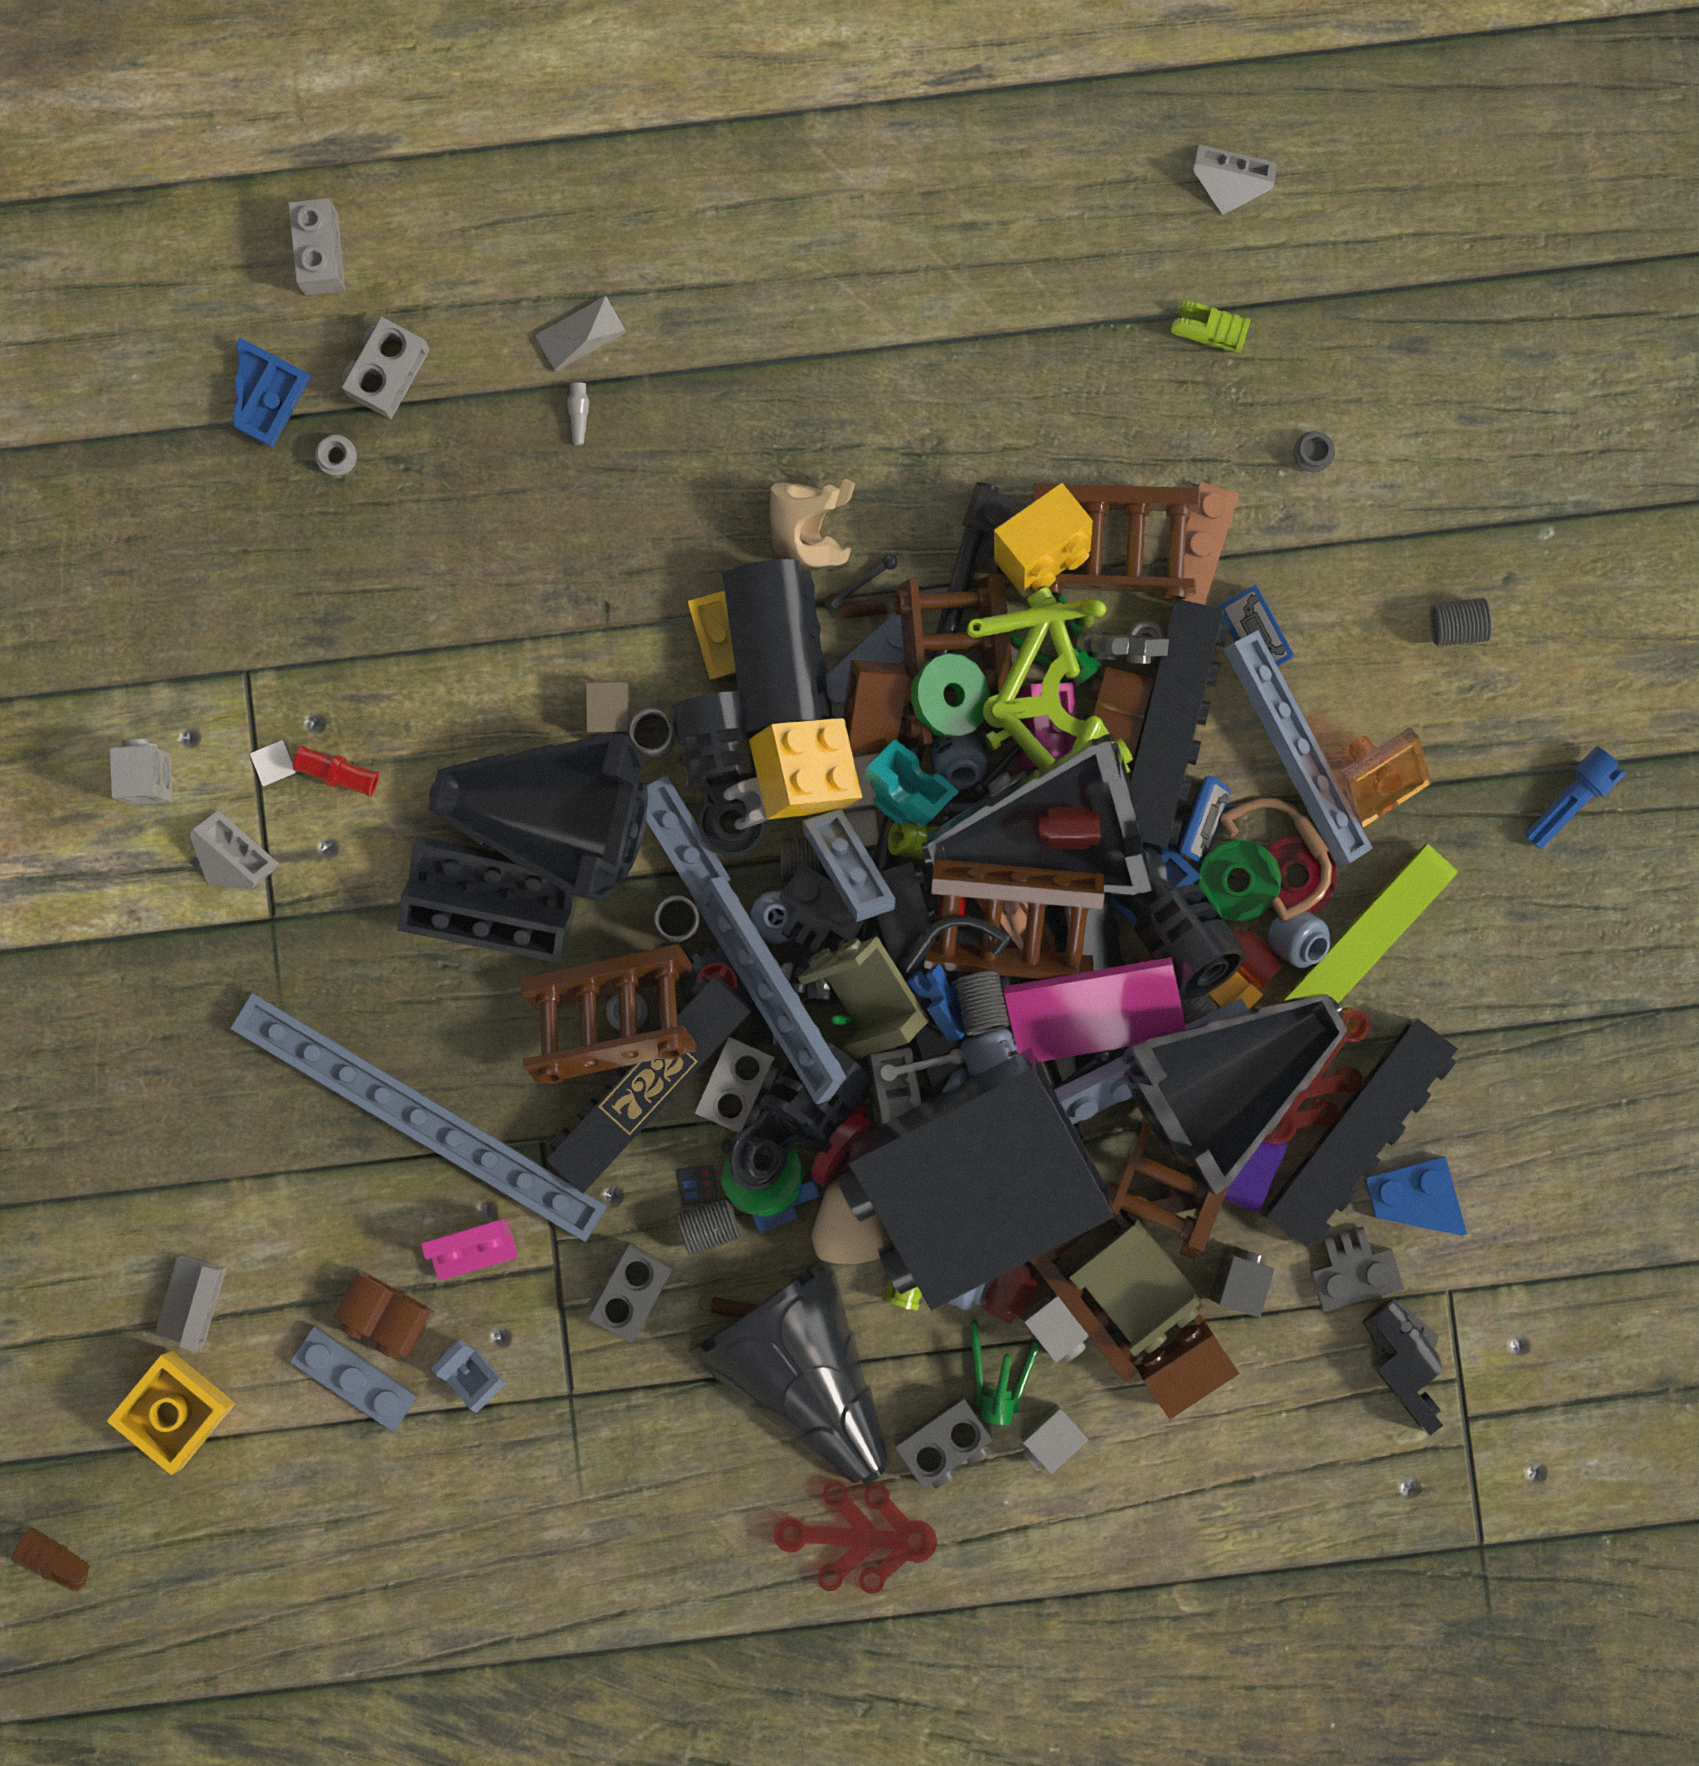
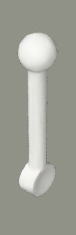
(890, 1072)

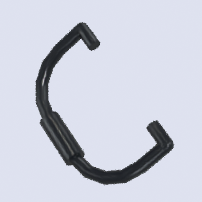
(926, 939)

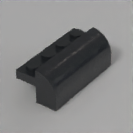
(776, 644)
(484, 901)

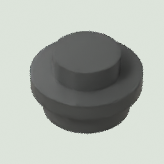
(1314, 451)

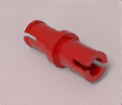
(336, 771)

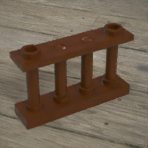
(1137, 503)
(988, 600)
(1020, 884)
(600, 979)
(1192, 1230)
(1093, 1321)

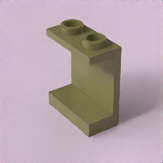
(871, 993)
(1138, 1287)

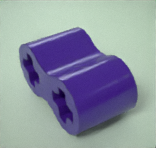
(1254, 1179)

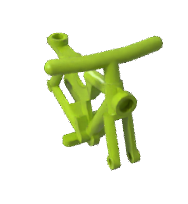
(1005, 710)

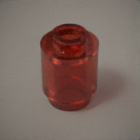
(1069, 828)
(1260, 961)
(1010, 1293)

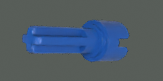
(1593, 777)

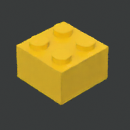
(1043, 541)
(805, 768)
(171, 1412)

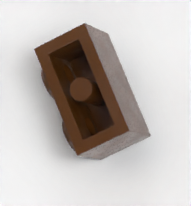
(875, 705)
(1186, 1369)

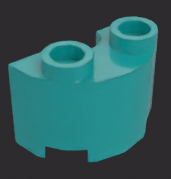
(904, 788)

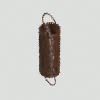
(864, 608)
(729, 1307)

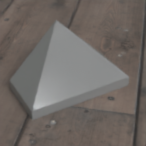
(1232, 177)
(580, 333)
(229, 854)

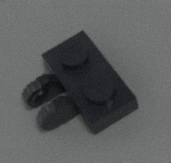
(985, 514)

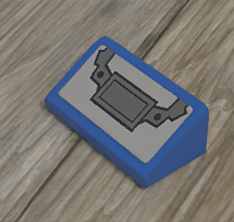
(1250, 613)
(1203, 819)

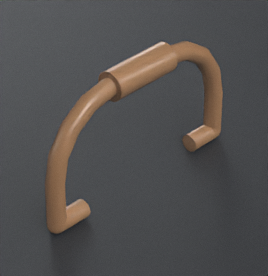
(1310, 837)

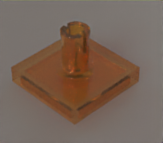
(1384, 774)

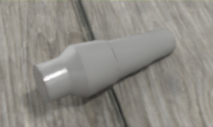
(578, 410)

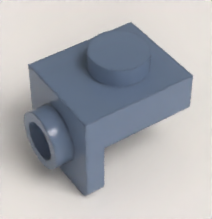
(468, 1374)

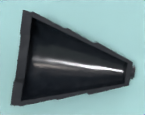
(554, 809)
(1007, 825)
(1230, 1081)
(803, 1373)

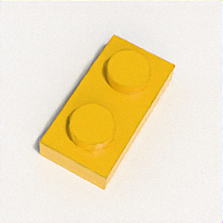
(714, 634)

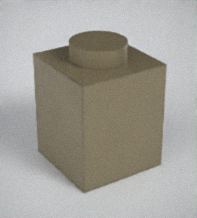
(608, 708)

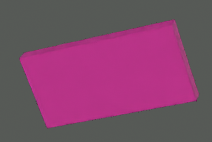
(1095, 1009)

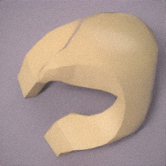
(796, 520)
(841, 1236)

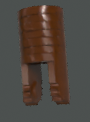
(51, 1560)

